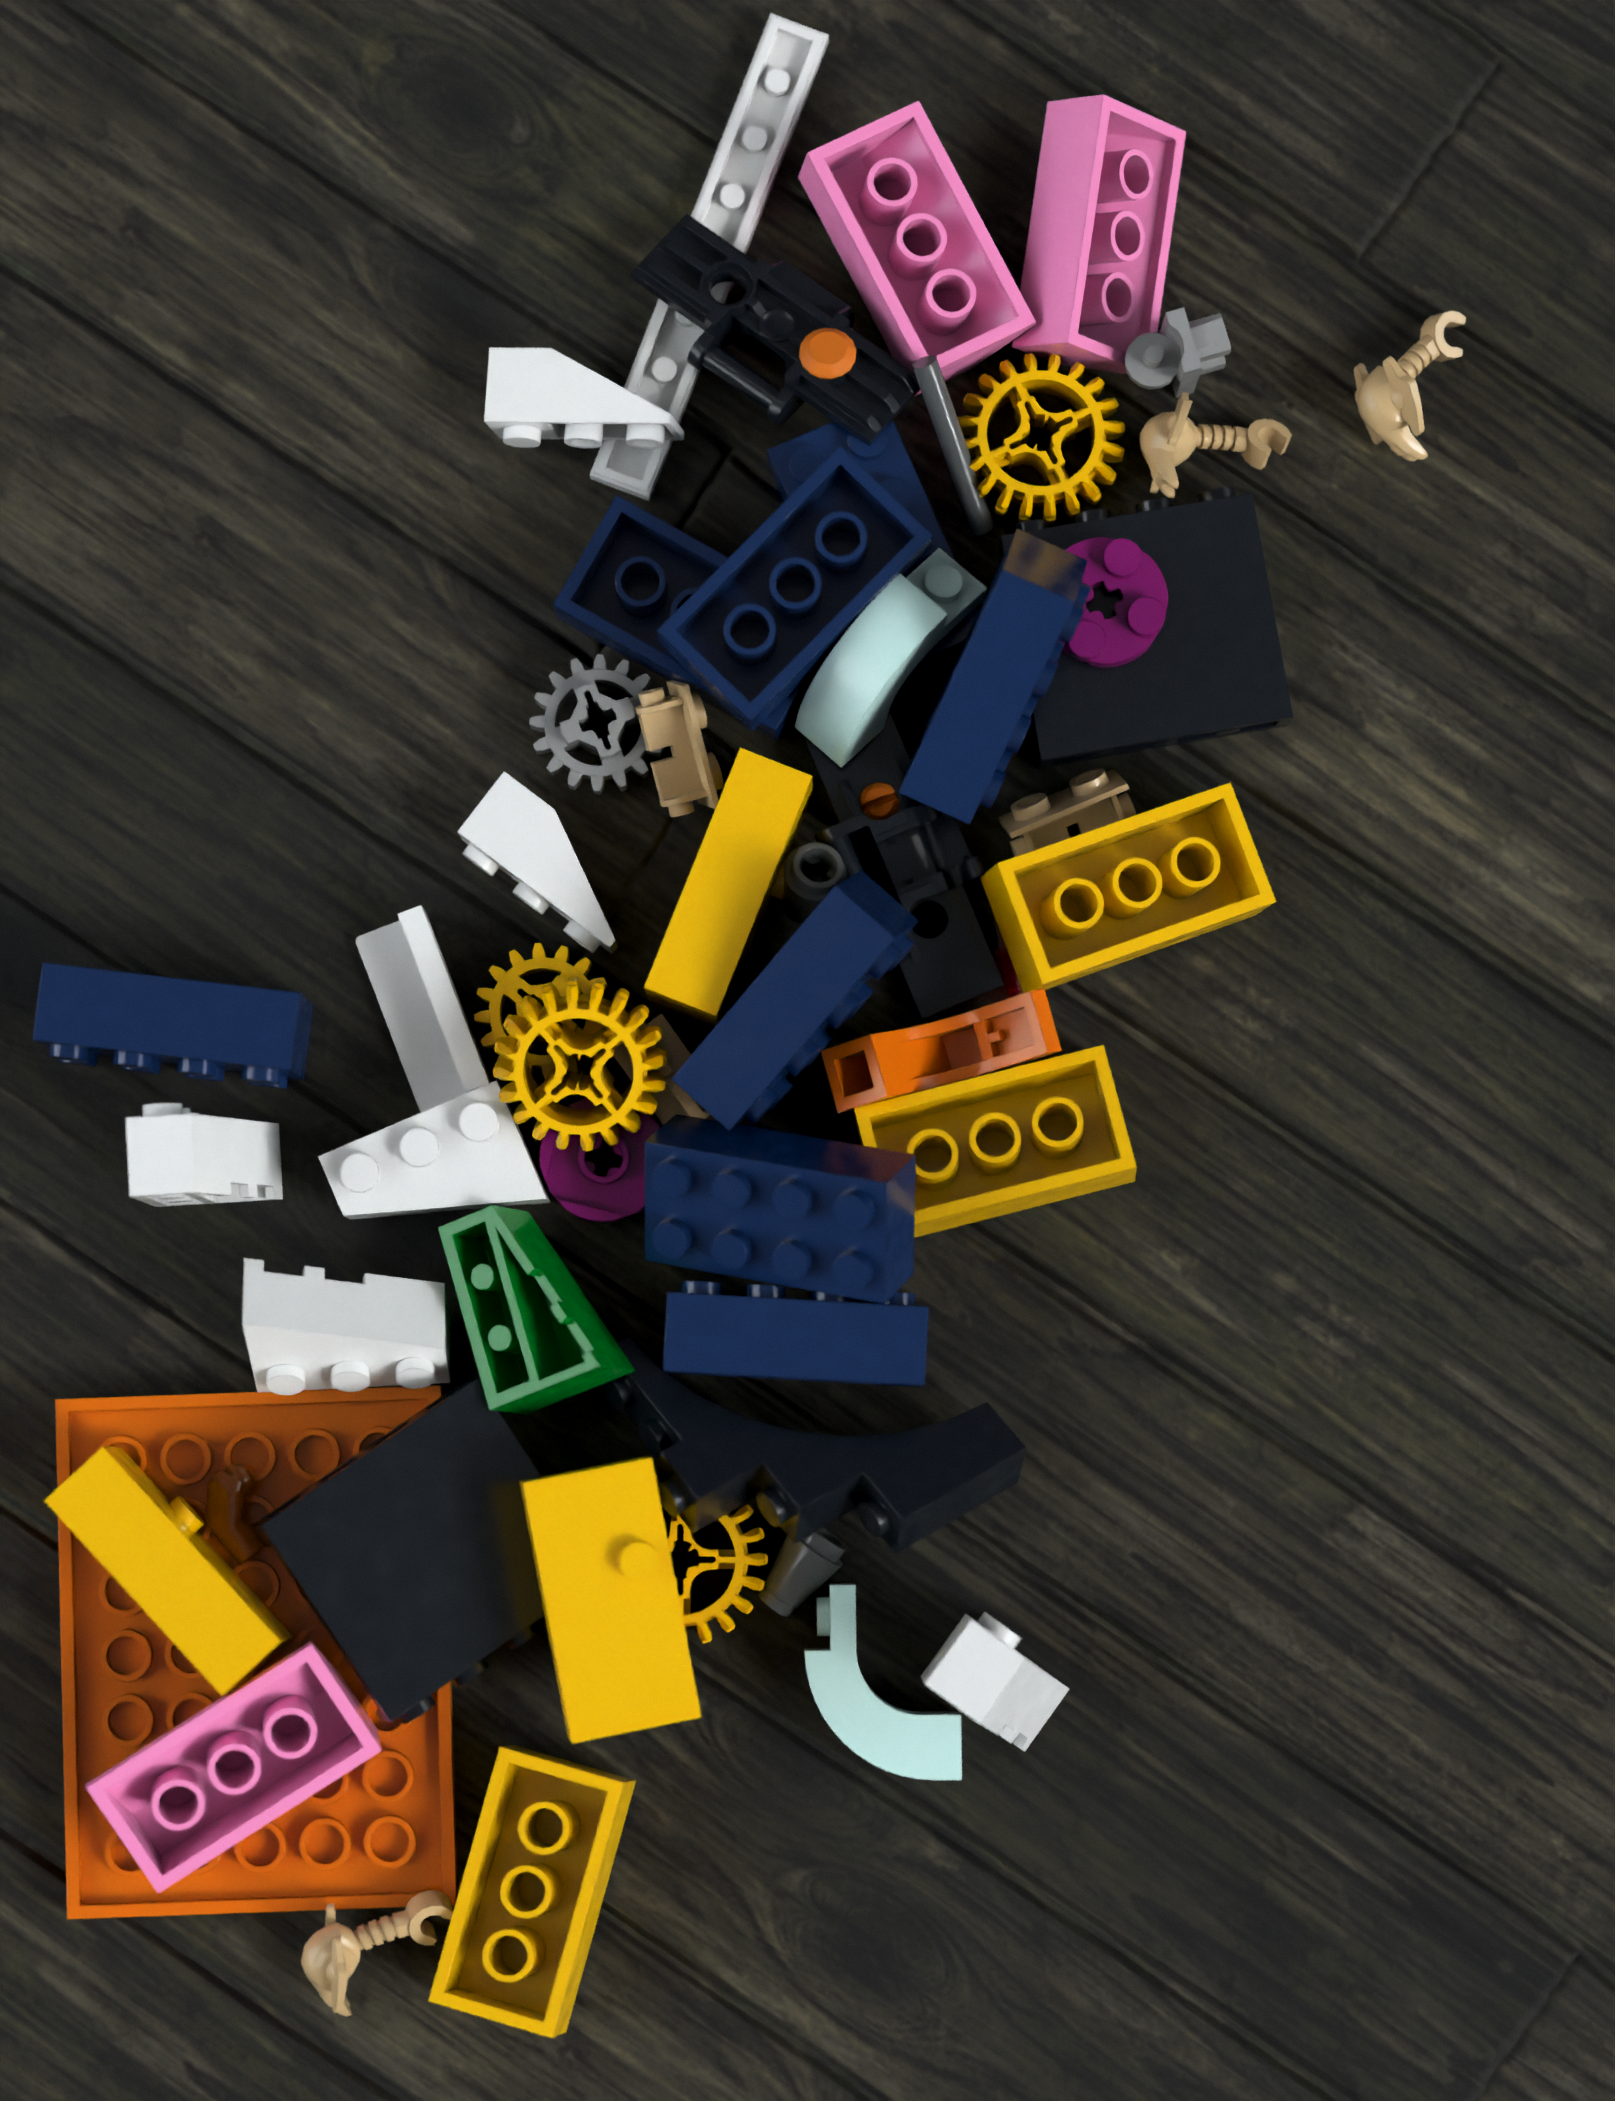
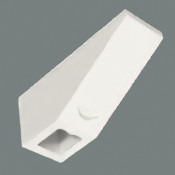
(550, 396)
(527, 842)

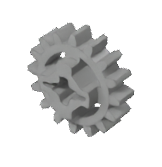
(570, 734)

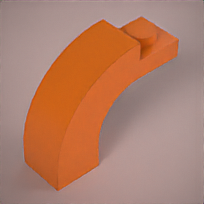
(941, 1051)

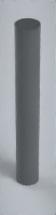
(953, 444)

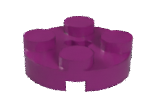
(1137, 615)
(593, 1196)

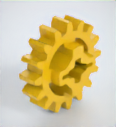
(513, 987)

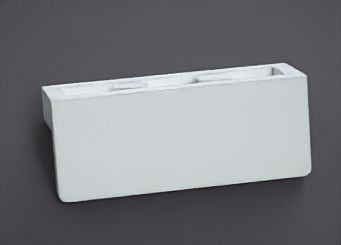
(422, 1009)

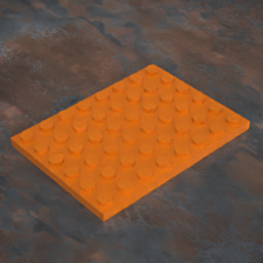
(124, 1683)

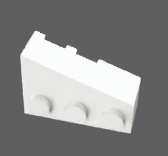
(201, 1158)
(437, 1161)
(343, 1333)
(993, 1680)

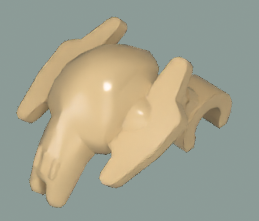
(1390, 395)
(1173, 436)
(335, 1949)

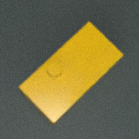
(729, 887)
(1127, 889)
(1007, 1139)
(169, 1568)
(610, 1599)
(532, 1891)

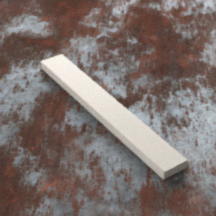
(731, 209)

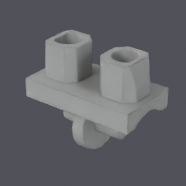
(1179, 352)

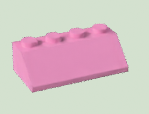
(1099, 230)
(915, 243)
(236, 1766)

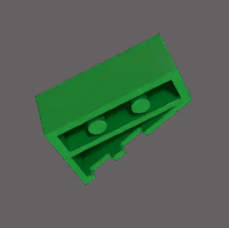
(525, 1313)

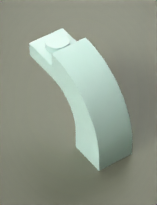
(880, 650)
(884, 1735)

